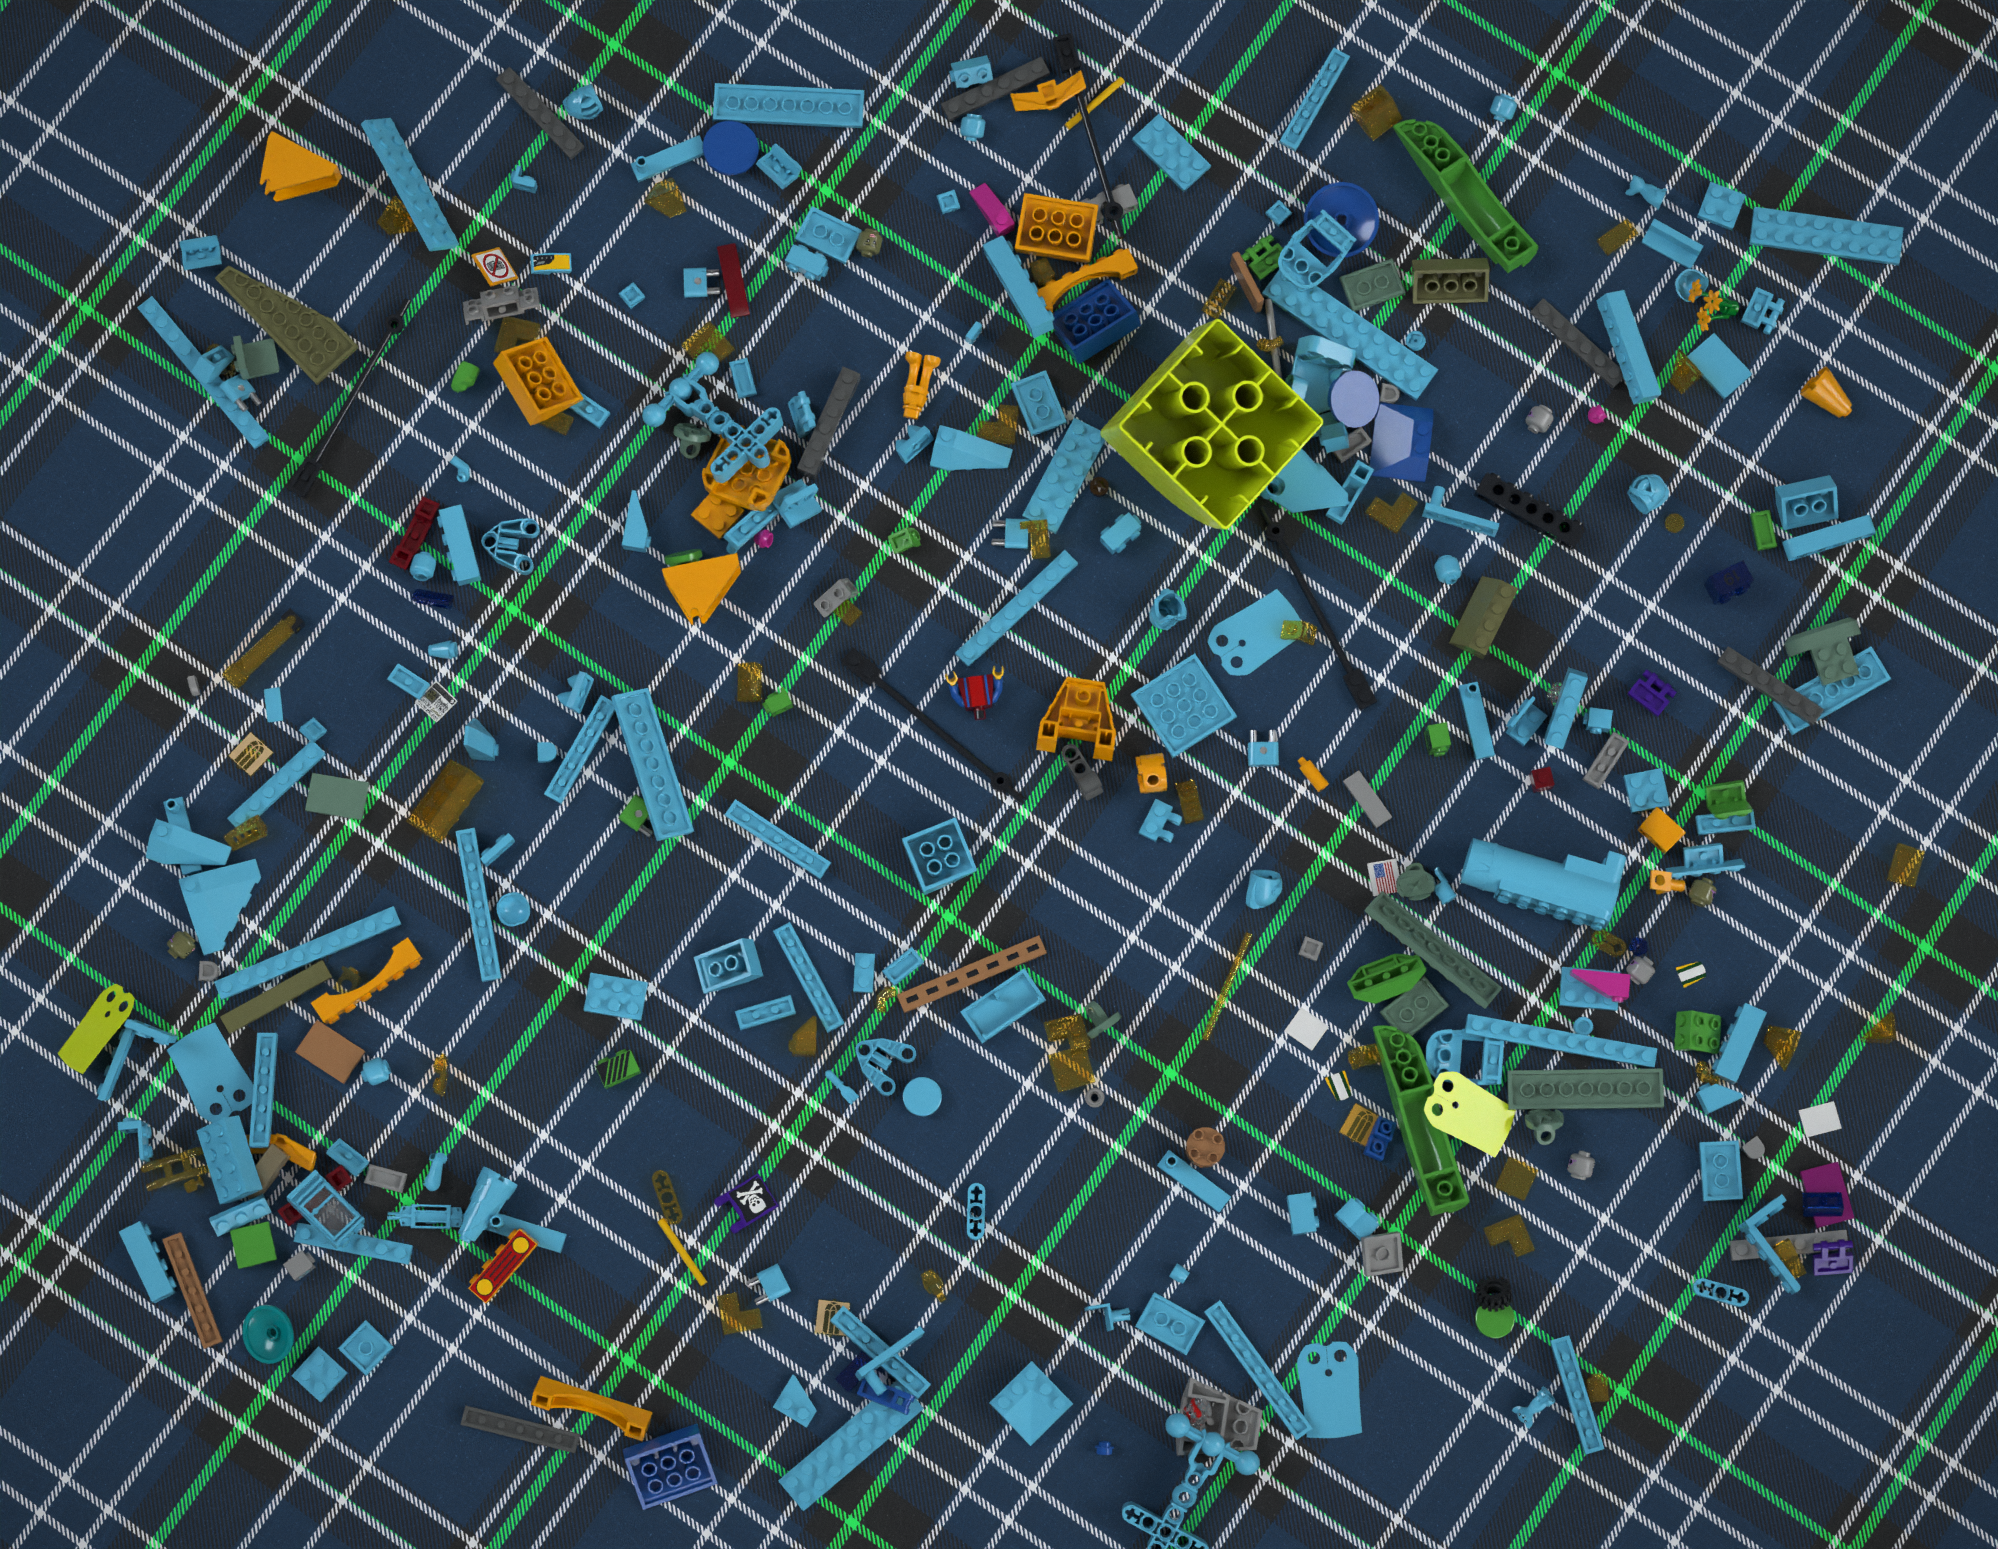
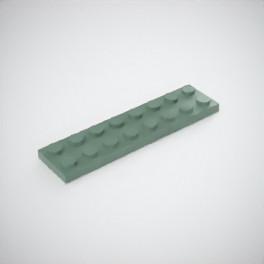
(1433, 949)
(1585, 1089)

